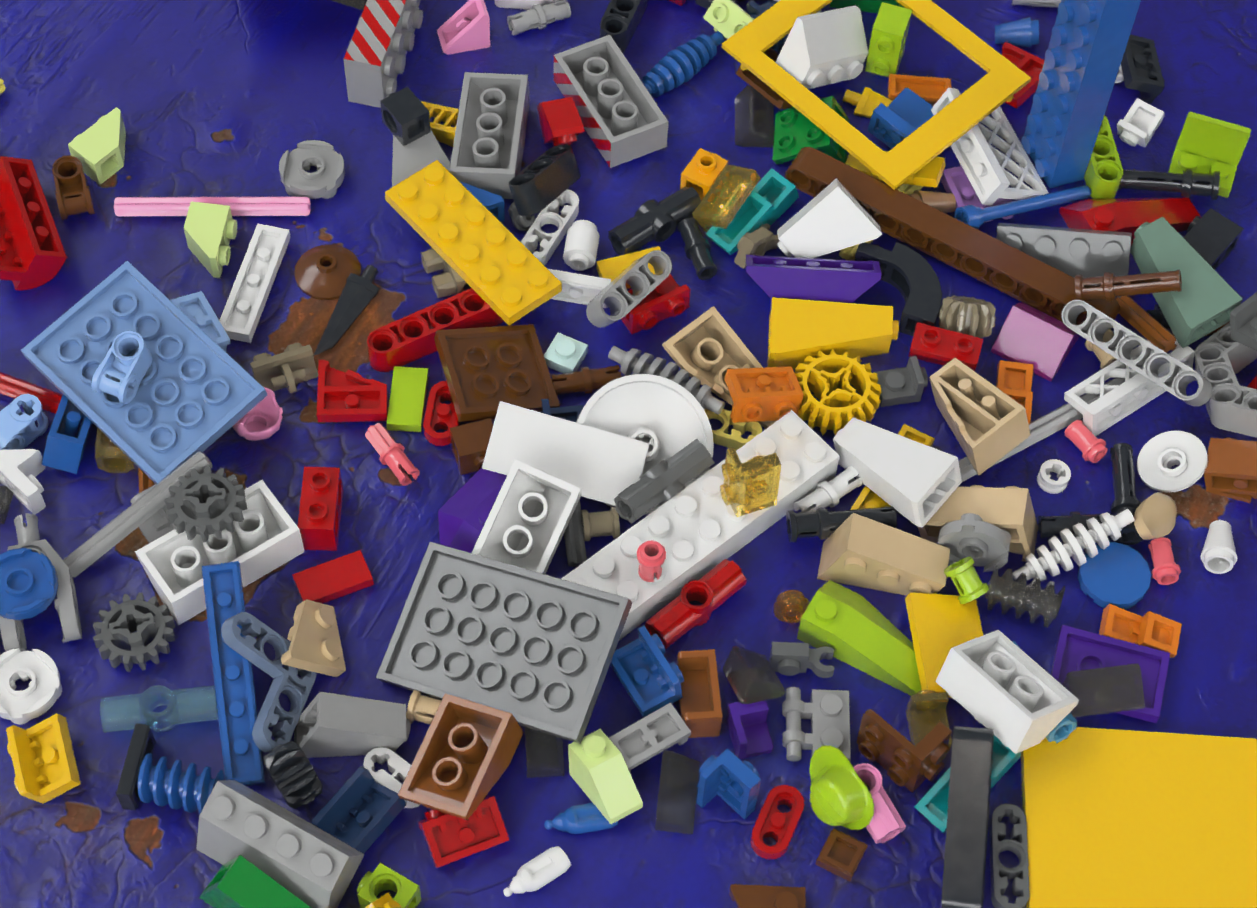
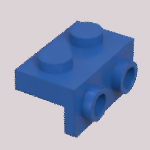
(647, 673)
(730, 779)

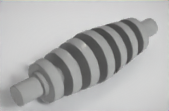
(632, 362)

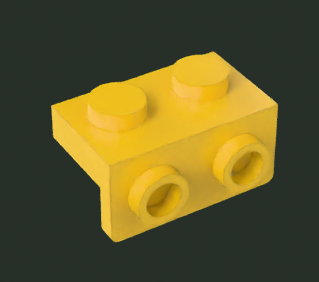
(43, 759)

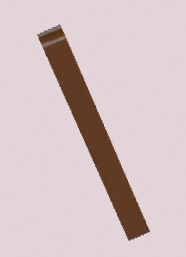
(946, 237)

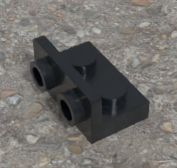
(1142, 68)

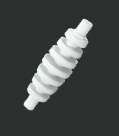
(1074, 547)

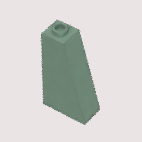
(1205, 295)

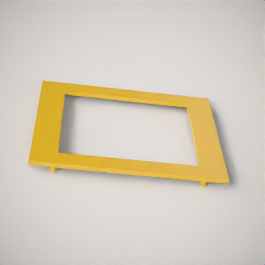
(924, 143)

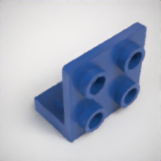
(900, 118)

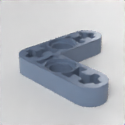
(284, 679)

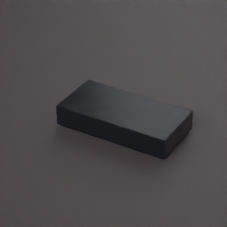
(140, 744)

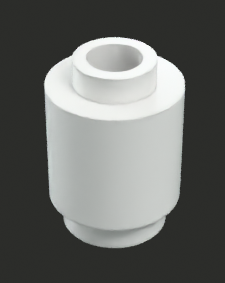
(581, 245)

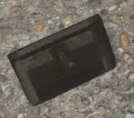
(753, 119)
(751, 676)
(1106, 689)
(543, 754)
(677, 793)

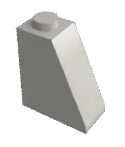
(416, 156)
(350, 726)

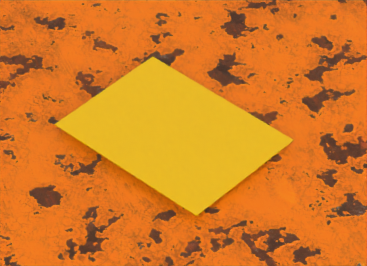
(1141, 820)

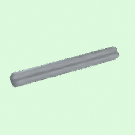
(132, 517)

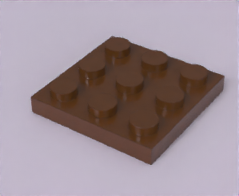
(494, 367)

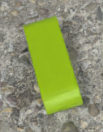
(1104, 167)

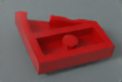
(349, 396)

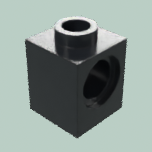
(405, 116)

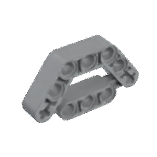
(1230, 405)

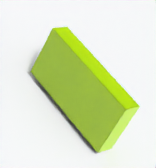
(407, 399)

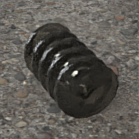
(1024, 596)

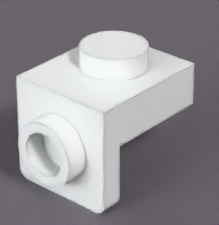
(1139, 123)

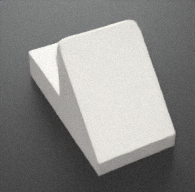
(18, 473)

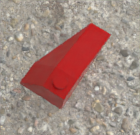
(1128, 213)

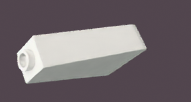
(899, 469)

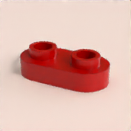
(439, 415)
(777, 824)

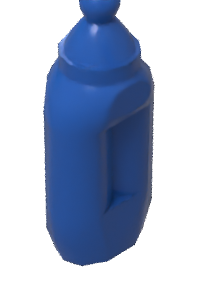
(580, 820)

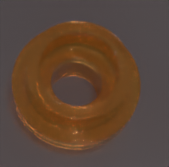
(790, 606)

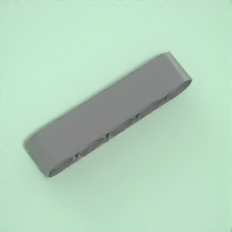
(1150, 358)

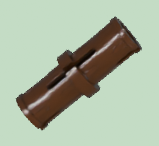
(584, 380)

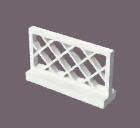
(986, 164)

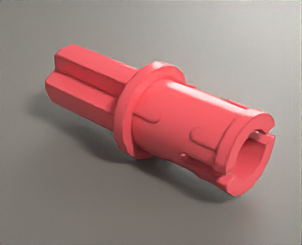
(391, 454)

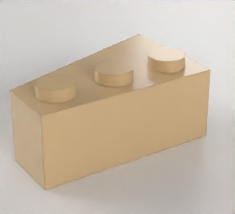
(978, 414)
(1004, 507)
(882, 558)

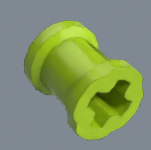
(966, 580)

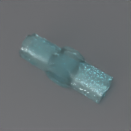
(183, 707)

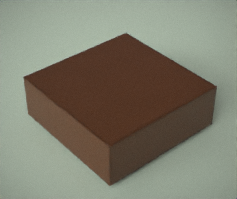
(841, 854)

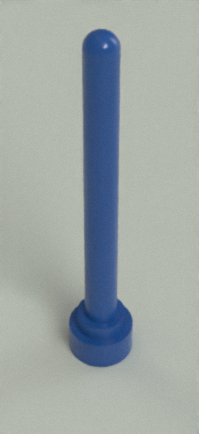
(976, 216)

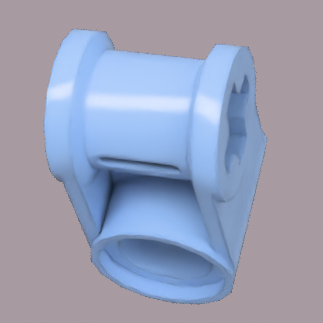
(123, 374)
(19, 427)

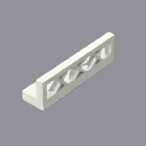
(1123, 399)

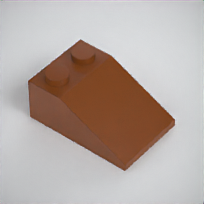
(461, 757)

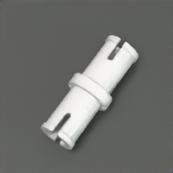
(829, 492)

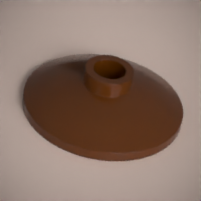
(322, 281)

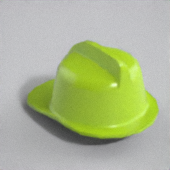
(837, 790)

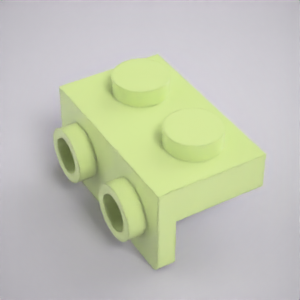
(727, 17)

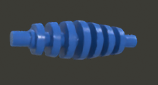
(681, 64)

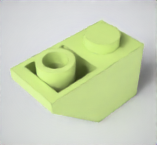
(101, 147)
(209, 234)

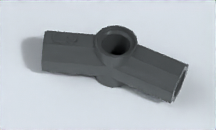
(663, 481)

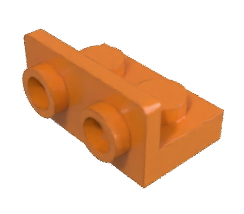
(763, 393)

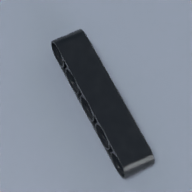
(967, 818)

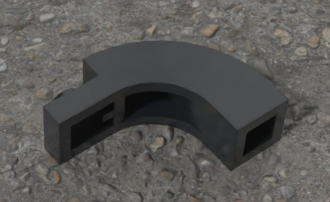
(913, 279)

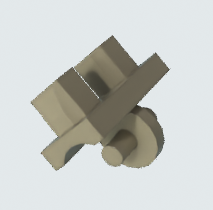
(445, 283)
(285, 369)

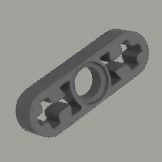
(1017, 845)

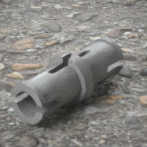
(538, 16)

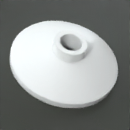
(1169, 450)

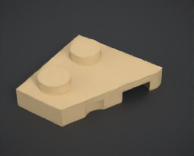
(315, 640)

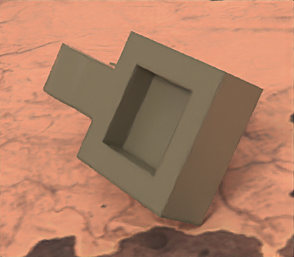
(755, 244)

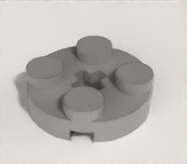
(314, 185)
(977, 539)

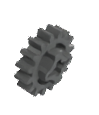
(206, 504)
(115, 631)

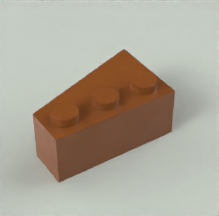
(1232, 468)

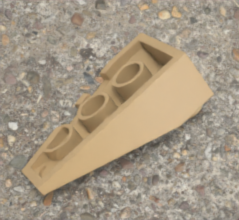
(709, 349)

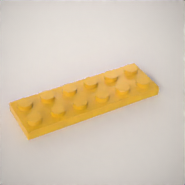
(473, 242)

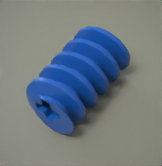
(175, 786)

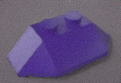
(813, 278)
(468, 509)

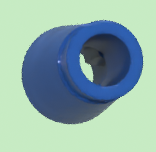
(1018, 33)

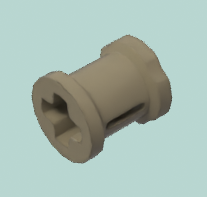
(600, 524)

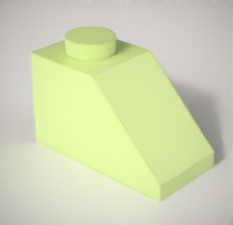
(604, 776)

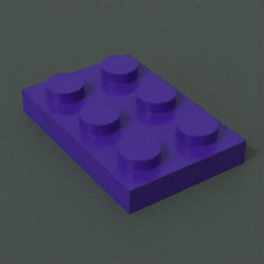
(1087, 650)

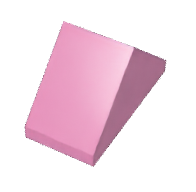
(466, 29)

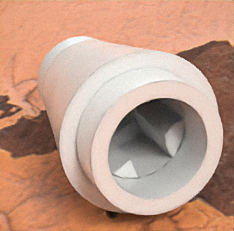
(1219, 548)

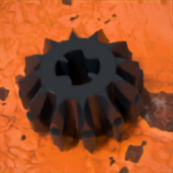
(293, 774)

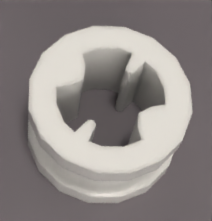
(1049, 485)

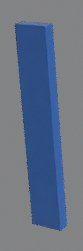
(232, 677)

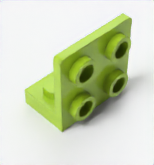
(1208, 147)

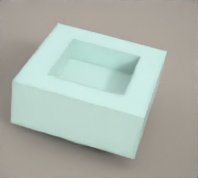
(565, 354)

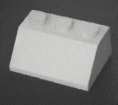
(825, 47)
(528, 518)
(1005, 690)

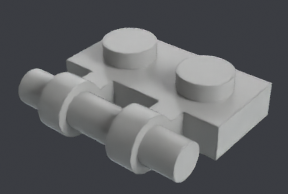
(829, 722)

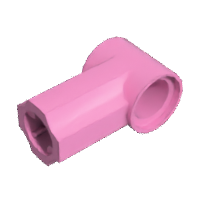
(886, 819)

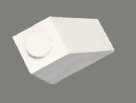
(827, 225)

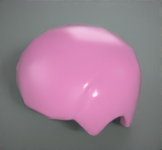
(261, 420)

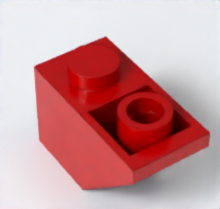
(560, 121)

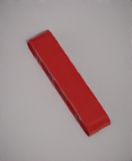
(398, 336)

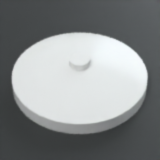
(651, 412)

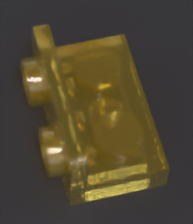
(725, 197)
(750, 484)

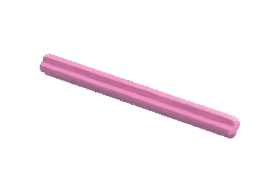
(239, 205)

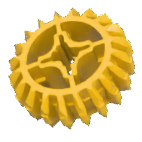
(829, 380)

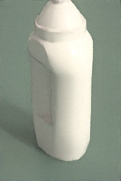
(539, 871)

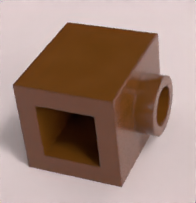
(470, 444)

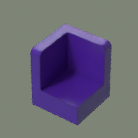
(749, 729)

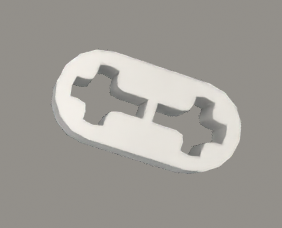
(396, 765)

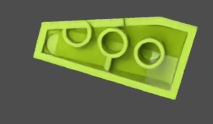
(860, 636)

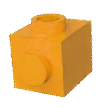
(702, 171)

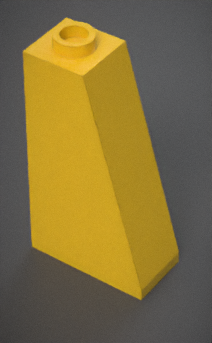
(808, 326)

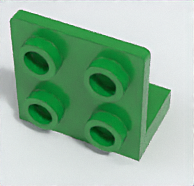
(795, 132)

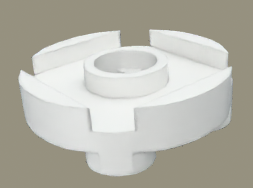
(42, 690)

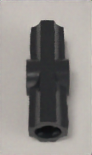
(654, 221)

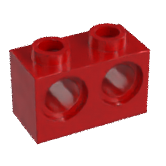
(320, 508)

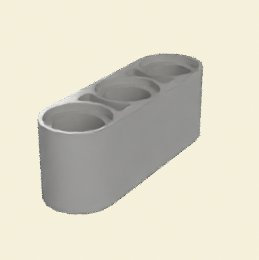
(641, 281)

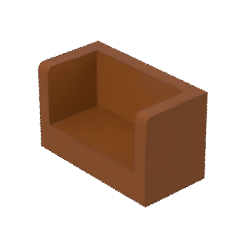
(701, 694)

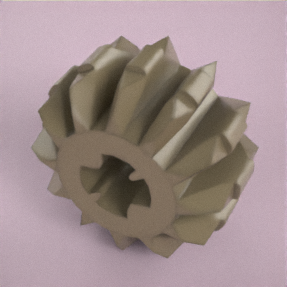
(967, 316)

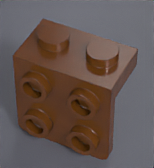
(903, 761)

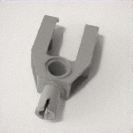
(66, 605)

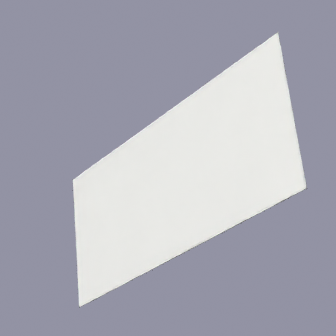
(573, 452)

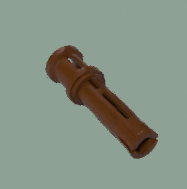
(1111, 286)

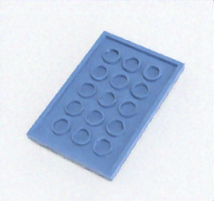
(185, 396)

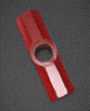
(710, 590)

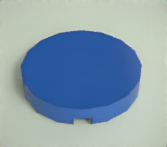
(1115, 576)
(26, 583)

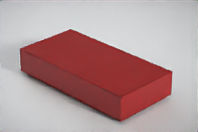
(333, 578)

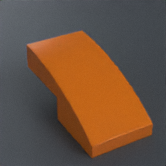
(1016, 382)
(1149, 631)

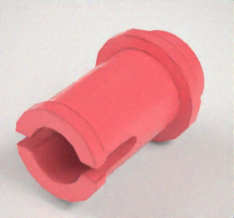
(1091, 447)
(651, 557)
(1165, 568)

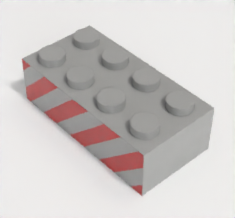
(380, 48)
(611, 101)

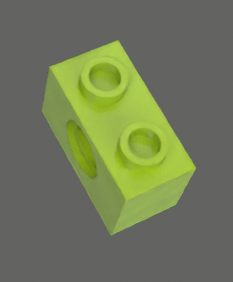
(888, 39)

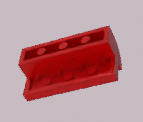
(28, 236)

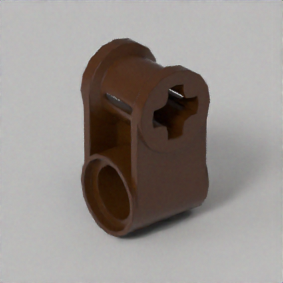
(71, 187)

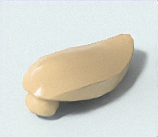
(1155, 516)

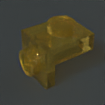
(925, 712)

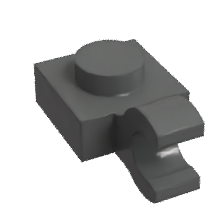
(795, 658)

